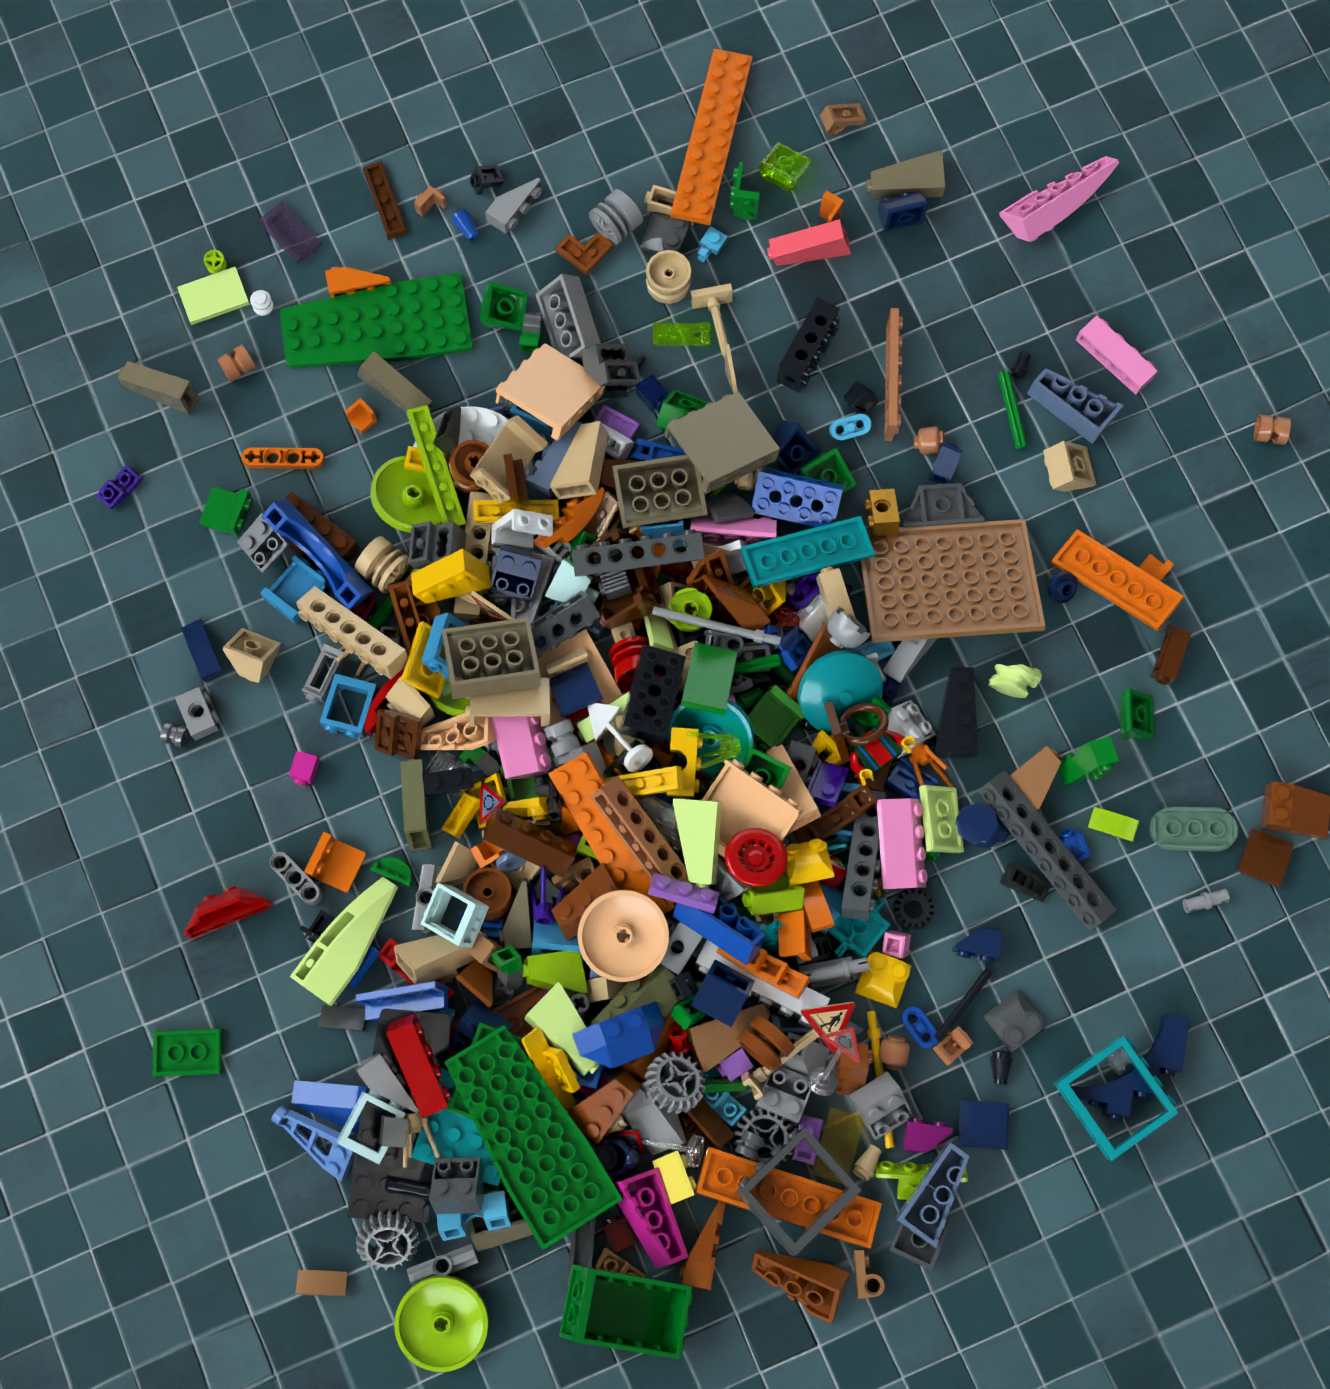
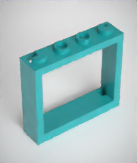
(1085, 1118)

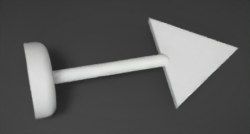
(601, 717)

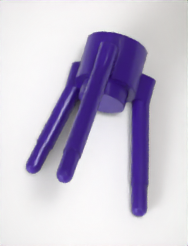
(542, 912)

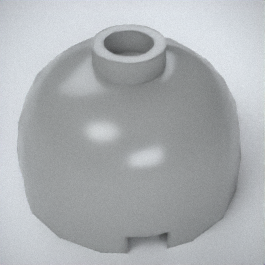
(846, 630)

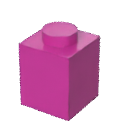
(304, 768)

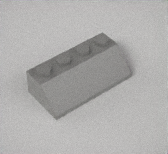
(567, 316)

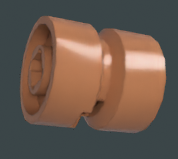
(236, 363)
(1272, 429)

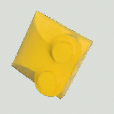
(530, 807)
(808, 862)
(884, 980)

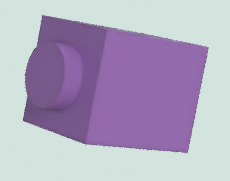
(734, 1064)

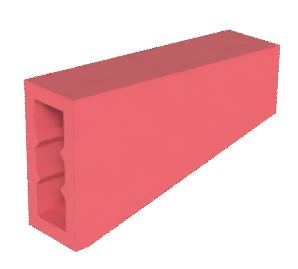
(810, 244)

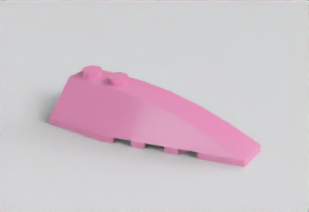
(1045, 209)

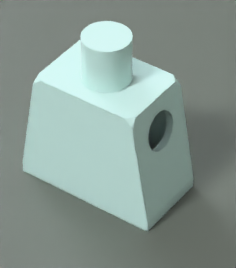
(567, 585)

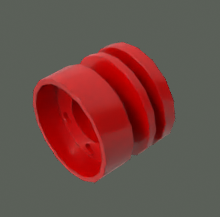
(624, 660)

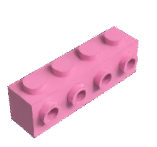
(1116, 354)

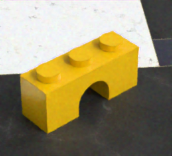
(688, 747)

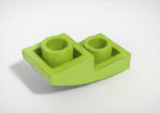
(1113, 824)

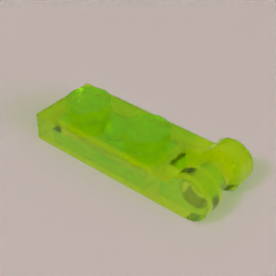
(681, 334)

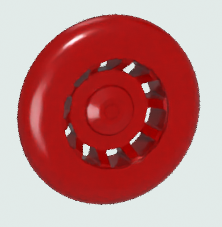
(755, 858)

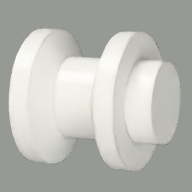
(261, 302)

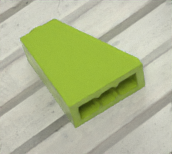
(555, 967)

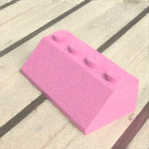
(747, 530)
(522, 747)
(901, 843)

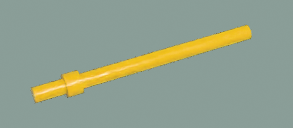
(874, 1035)

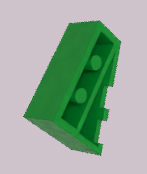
(1091, 762)

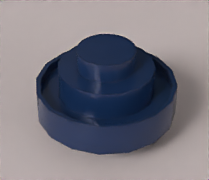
(1062, 587)

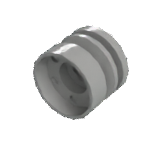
(616, 216)

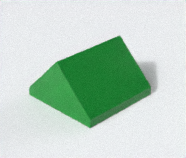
(1136, 715)

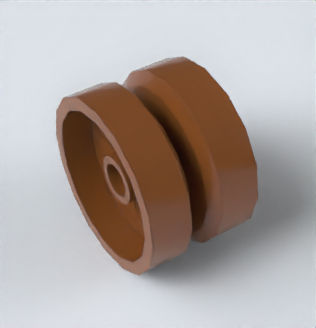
(461, 462)
(492, 881)
(765, 1043)

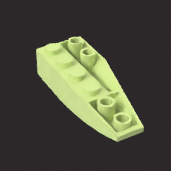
(344, 943)

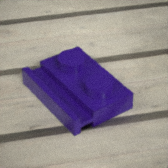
(827, 783)

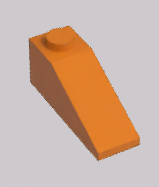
(349, 280)

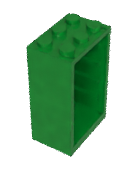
(625, 1312)

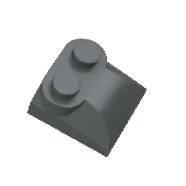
(665, 233)
(1014, 1021)
(916, 1249)

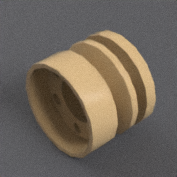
(382, 564)

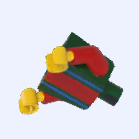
(871, 758)

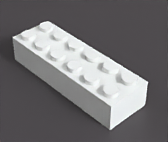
(765, 993)

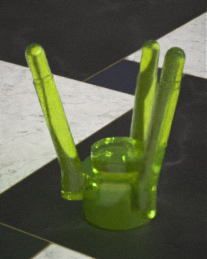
(728, 748)

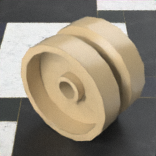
(668, 276)

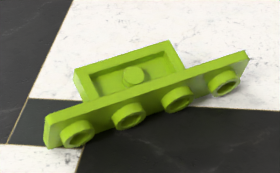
(908, 1175)

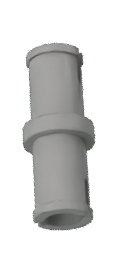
(1206, 900)

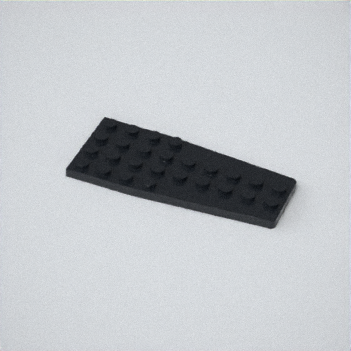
(370, 1180)

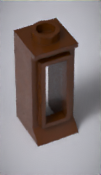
(1170, 655)

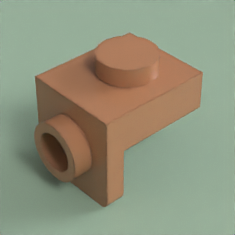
(428, 198)
(953, 1045)

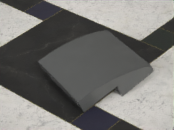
(728, 508)

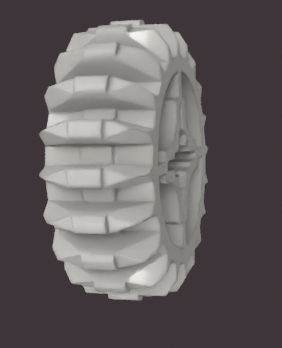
(674, 1094)
(750, 1124)
(386, 1232)

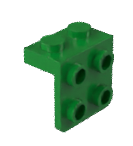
(742, 202)
(226, 511)

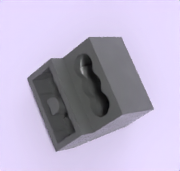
(610, 365)
(434, 542)

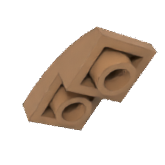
(613, 1262)
(321, 1283)

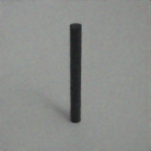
(963, 1004)

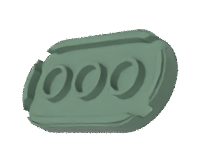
(1193, 829)

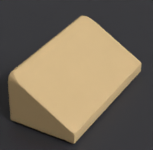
(567, 662)

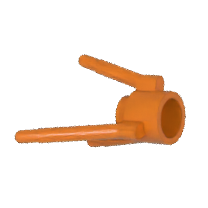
(923, 755)

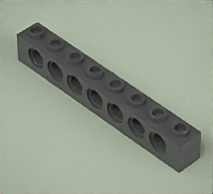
(1047, 850)

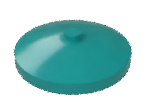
(837, 677)
(733, 722)

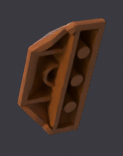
(717, 567)
(410, 611)
(819, 648)

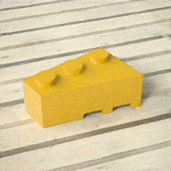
(450, 577)

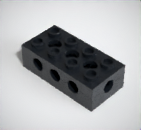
(808, 345)
(665, 688)

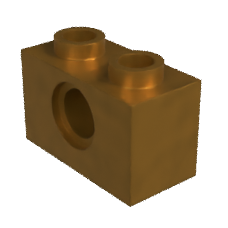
(883, 512)

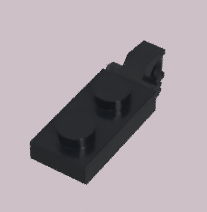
(451, 781)

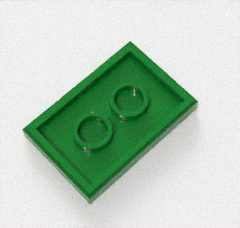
(187, 1052)

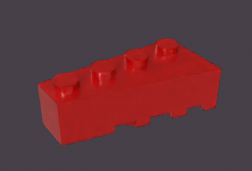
(418, 1065)

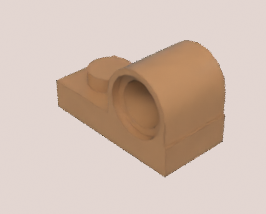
(839, 116)
(599, 518)
(575, 874)
(861, 1263)

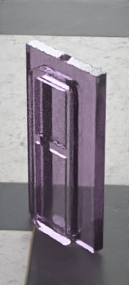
(290, 232)

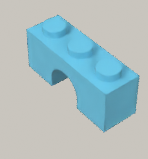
(494, 1211)

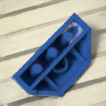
(622, 1036)

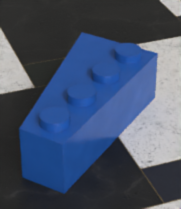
(724, 928)

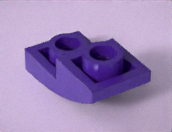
(120, 487)

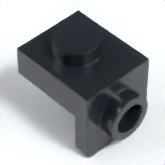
(319, 925)

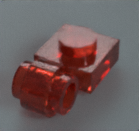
(785, 616)

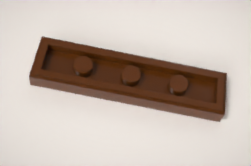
(384, 200)

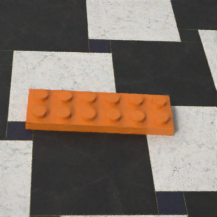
(1118, 580)

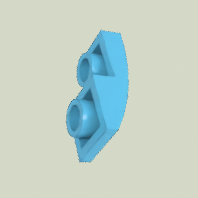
(726, 1107)

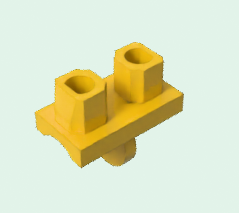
(828, 745)

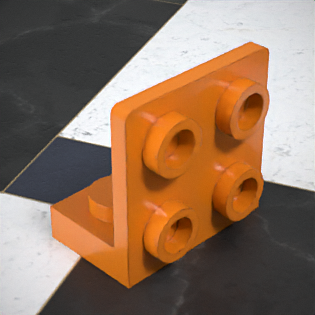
(335, 863)

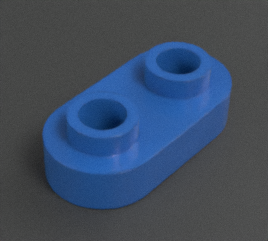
(920, 1027)

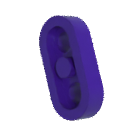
(805, 590)

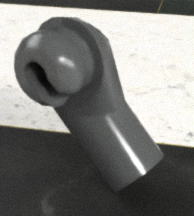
(541, 787)

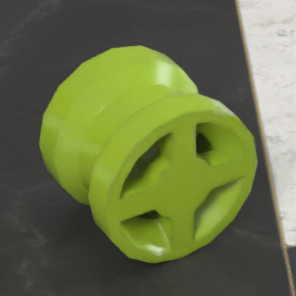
(213, 257)

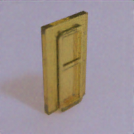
(840, 1141)

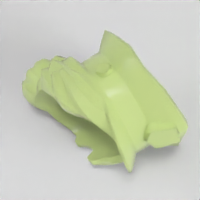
(1014, 679)

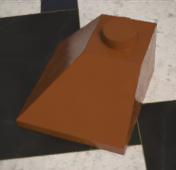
(479, 982)

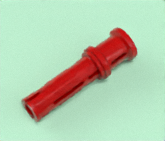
(679, 1041)

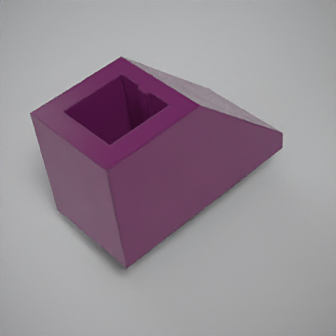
(923, 1137)

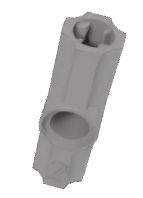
(426, 885)
(457, 1260)

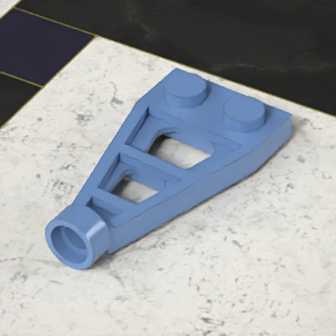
(339, 1157)

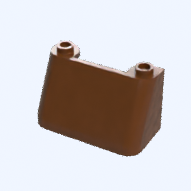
(643, 584)

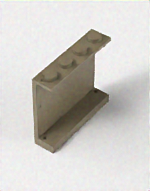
(724, 441)

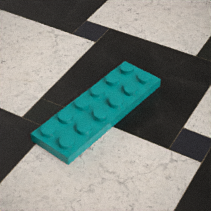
(806, 552)

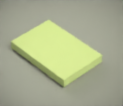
(213, 295)
(939, 819)

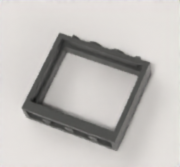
(794, 1246)

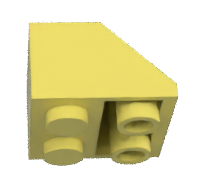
(674, 1176)

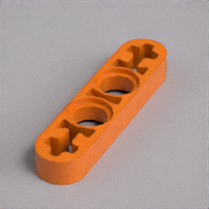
(283, 455)

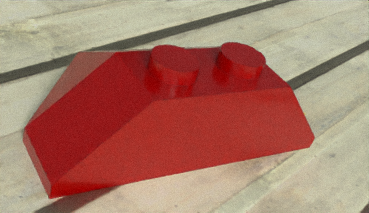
(224, 910)

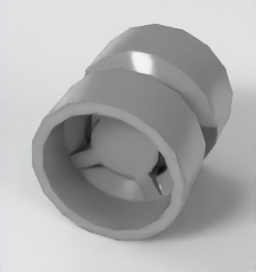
(562, 737)

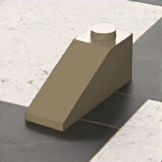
(517, 926)

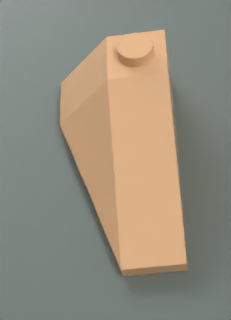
(457, 734)

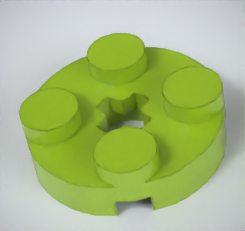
(696, 600)

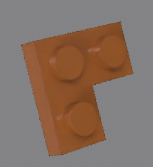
(587, 256)

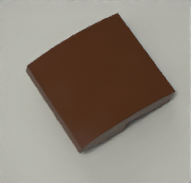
(516, 480)
(398, 733)
(1265, 857)

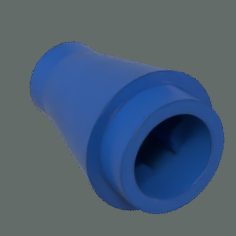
(464, 222)

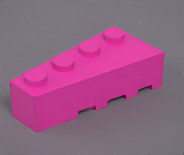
(652, 1217)

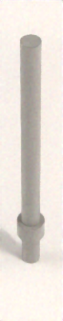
(758, 635)

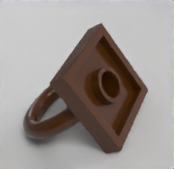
(841, 730)

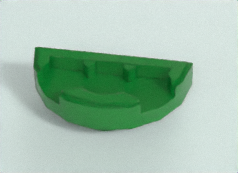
(394, 869)

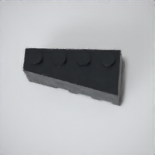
(957, 721)

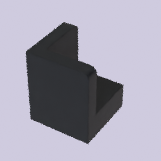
(860, 399)

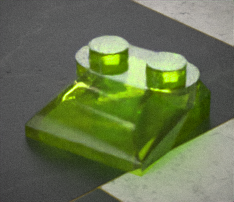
(784, 166)

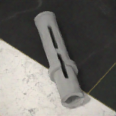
(842, 969)

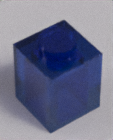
(651, 392)

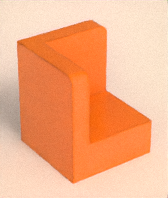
(361, 416)
(486, 853)

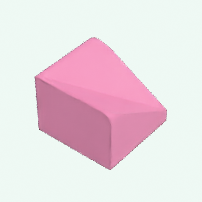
(896, 943)

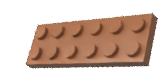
(892, 376)

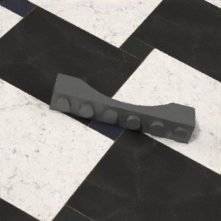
(582, 1246)

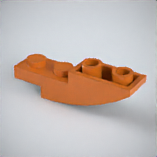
(577, 515)

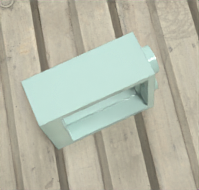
(471, 920)
(357, 1147)

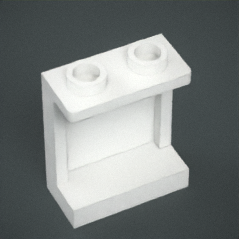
(519, 527)

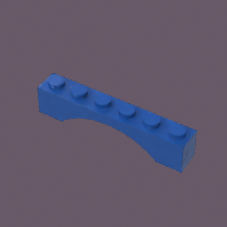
(343, 579)

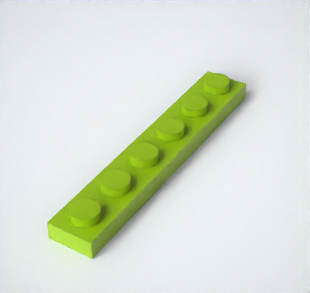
(435, 466)

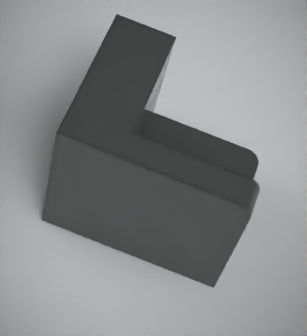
(393, 1132)

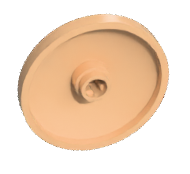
(623, 935)

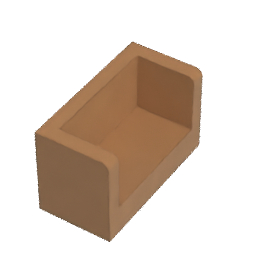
(482, 951)

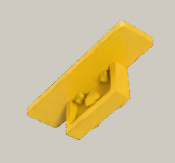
(552, 1066)

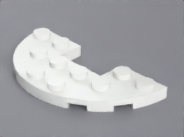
(480, 425)

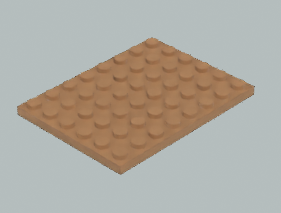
(952, 582)

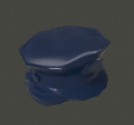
(981, 825)
(615, 1156)

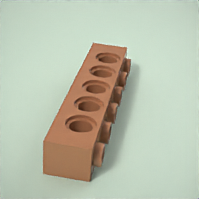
(638, 831)

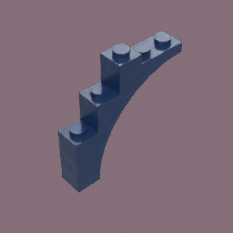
(1165, 1055)

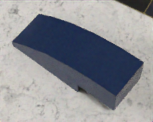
(202, 650)

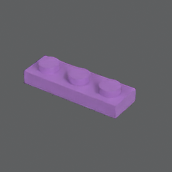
(683, 893)

